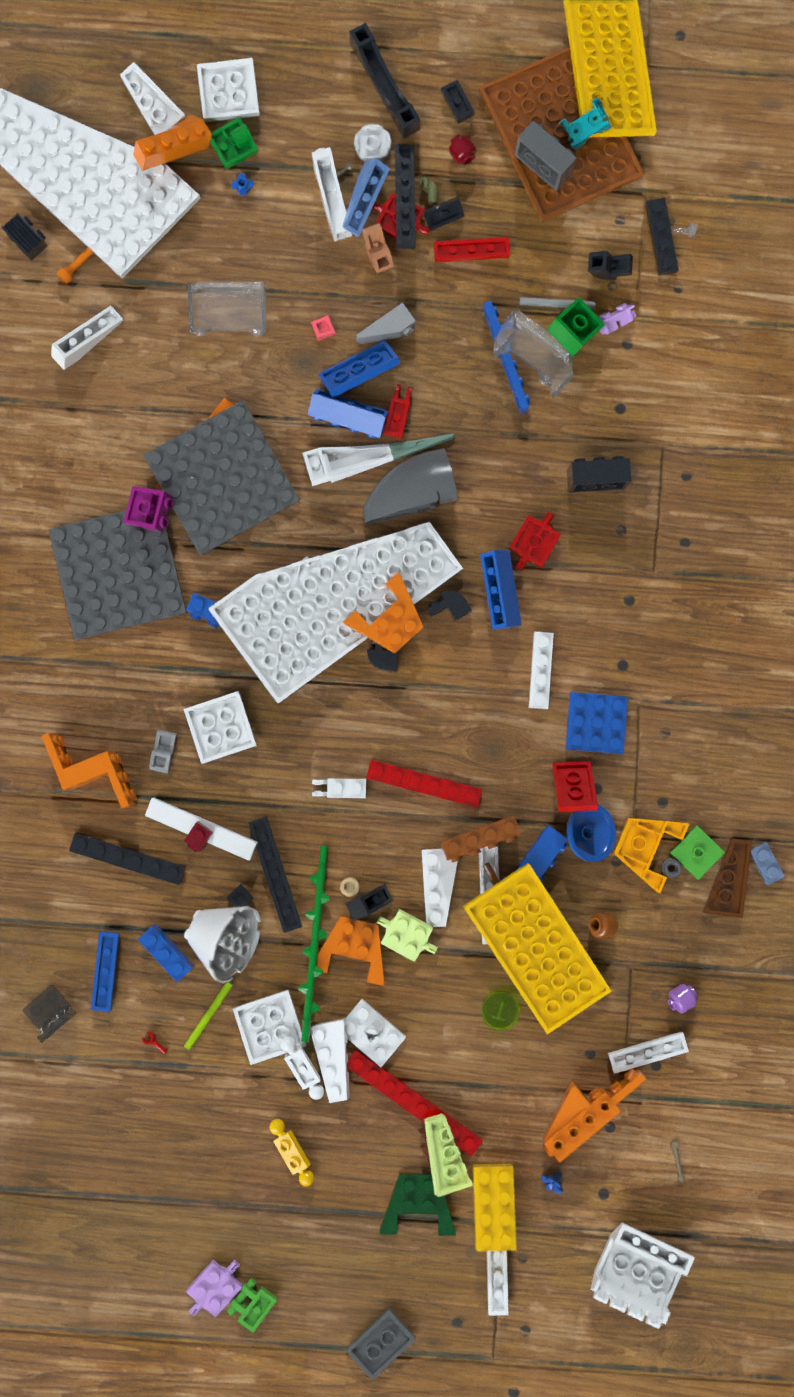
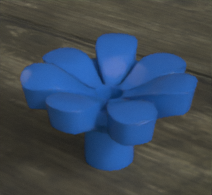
(553, 1182)

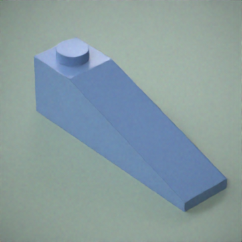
(364, 195)

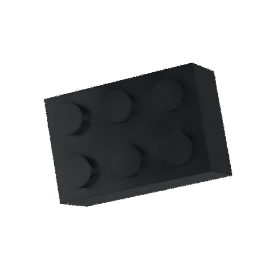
(599, 474)

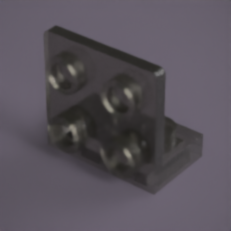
(49, 1012)

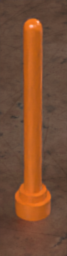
(66, 273)

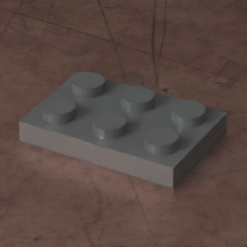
(380, 1343)

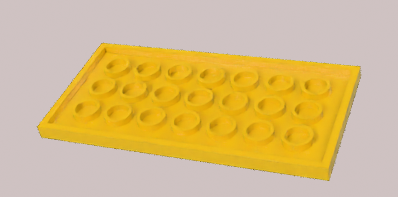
(611, 64)
(537, 948)

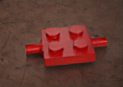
(387, 217)
(534, 541)

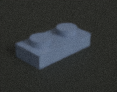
(766, 863)

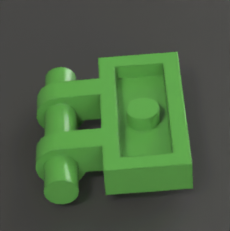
(256, 1309)

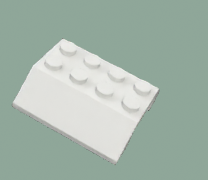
(639, 1274)

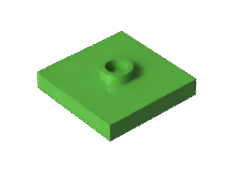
(697, 852)

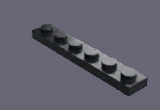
(405, 196)
(127, 858)
(275, 874)

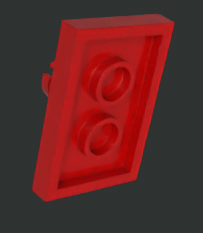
(574, 786)

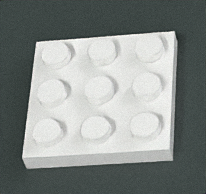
(228, 90)
(220, 727)
(266, 1023)

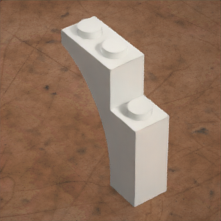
(330, 192)

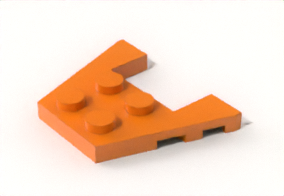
(393, 626)
(354, 940)

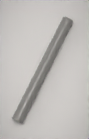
(551, 302)

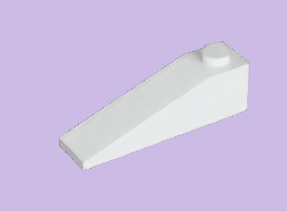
(83, 338)

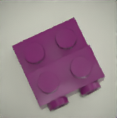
(148, 509)

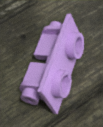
(623, 315)

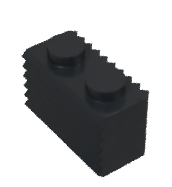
(24, 236)

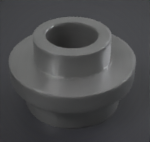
(677, 868)

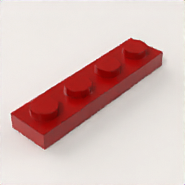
(471, 249)

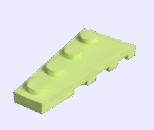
(446, 1164)

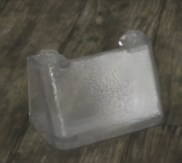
(227, 306)

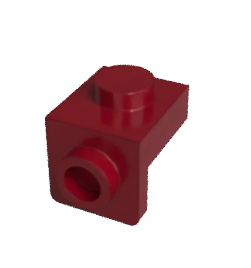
(198, 837)

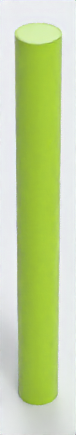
(208, 1015)

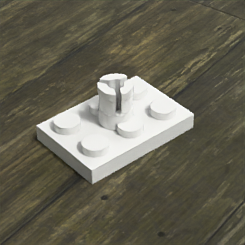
(372, 1033)

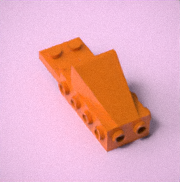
(582, 1117)

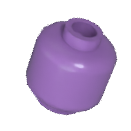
(682, 998)

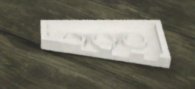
(153, 103)

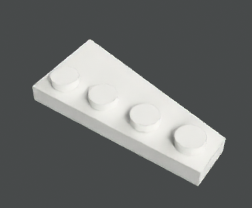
(438, 885)
(330, 1047)

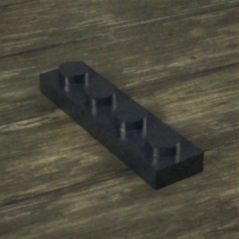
(661, 236)

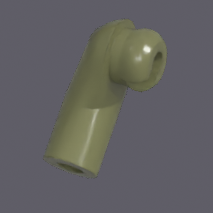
(431, 189)

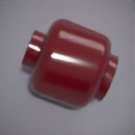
(462, 149)

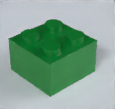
(575, 326)

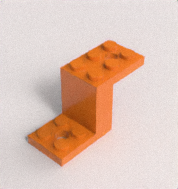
(89, 770)

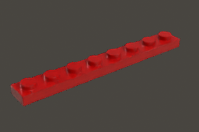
(410, 1099)

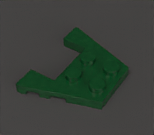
(416, 1195)

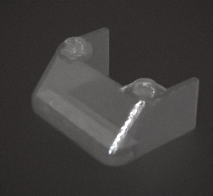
(535, 348)

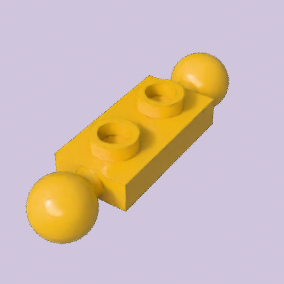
(291, 1152)

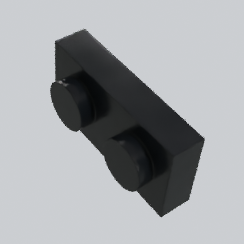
(457, 101)
(443, 213)

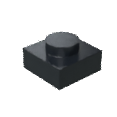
(240, 896)

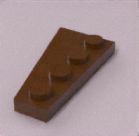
(730, 885)

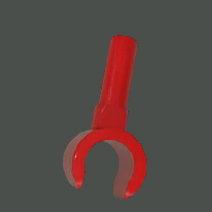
(154, 1042)

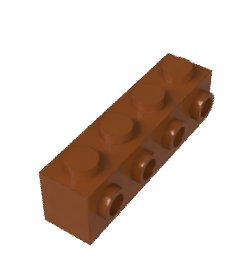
(481, 837)

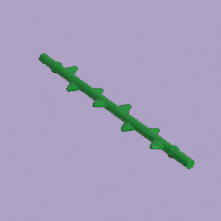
(312, 951)

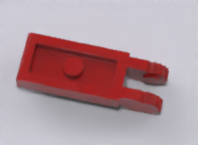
(397, 413)

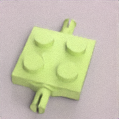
(407, 935)

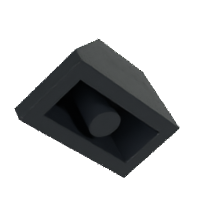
(369, 902)

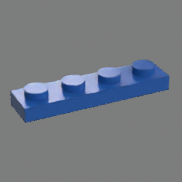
(105, 971)

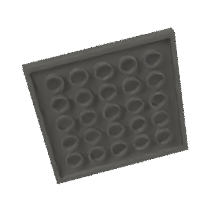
(221, 477)
(115, 575)

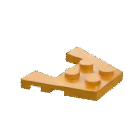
(639, 843)

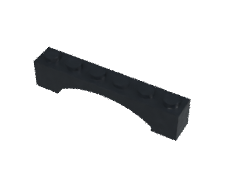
(369, 55)

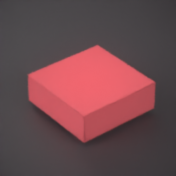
(323, 328)

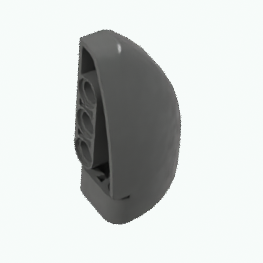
(412, 488)

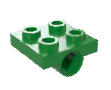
(233, 143)

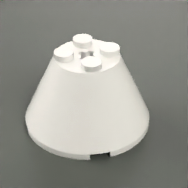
(224, 939)

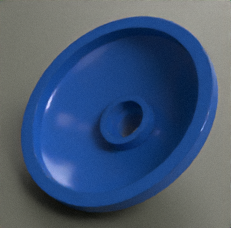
(591, 834)

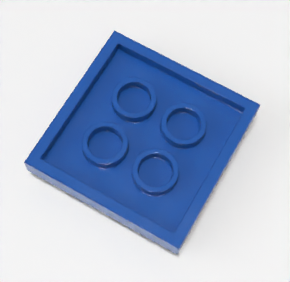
(596, 723)

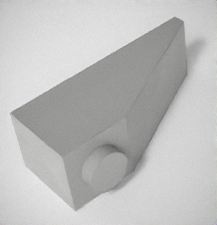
(390, 326)

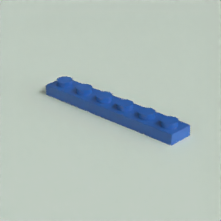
(510, 366)

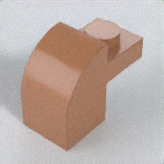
(376, 248)

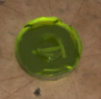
(500, 1010)

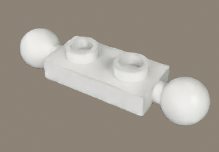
(302, 1067)

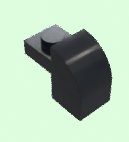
(609, 267)
(453, 601)
(382, 659)

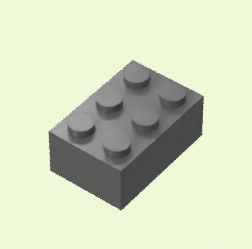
(545, 155)

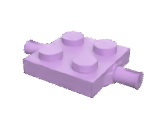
(214, 1288)

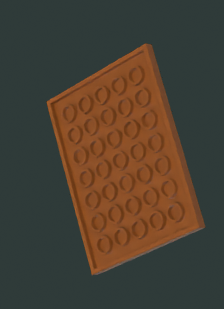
(548, 95)

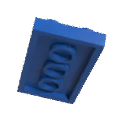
(358, 368)

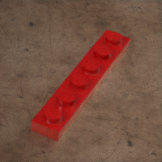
(424, 783)

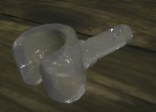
(690, 231)

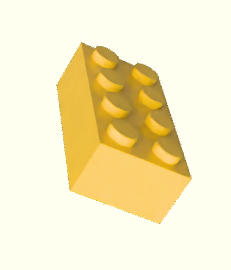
(494, 1207)

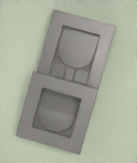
(163, 751)

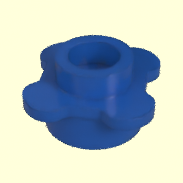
(242, 190)

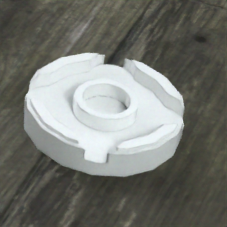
(372, 142)

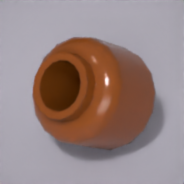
(603, 925)

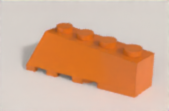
(177, 142)

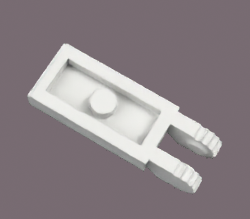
(342, 788)

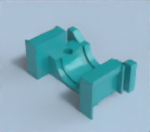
(587, 125)

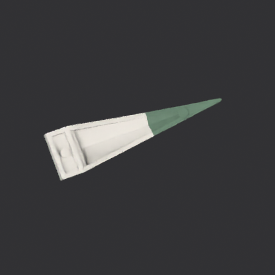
(341, 462)

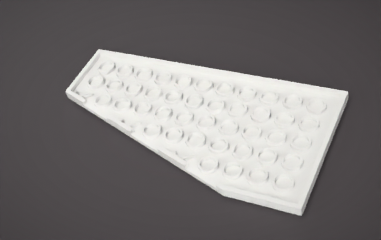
(91, 182)
(293, 615)

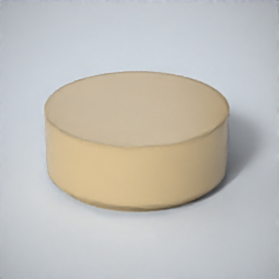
(349, 886)

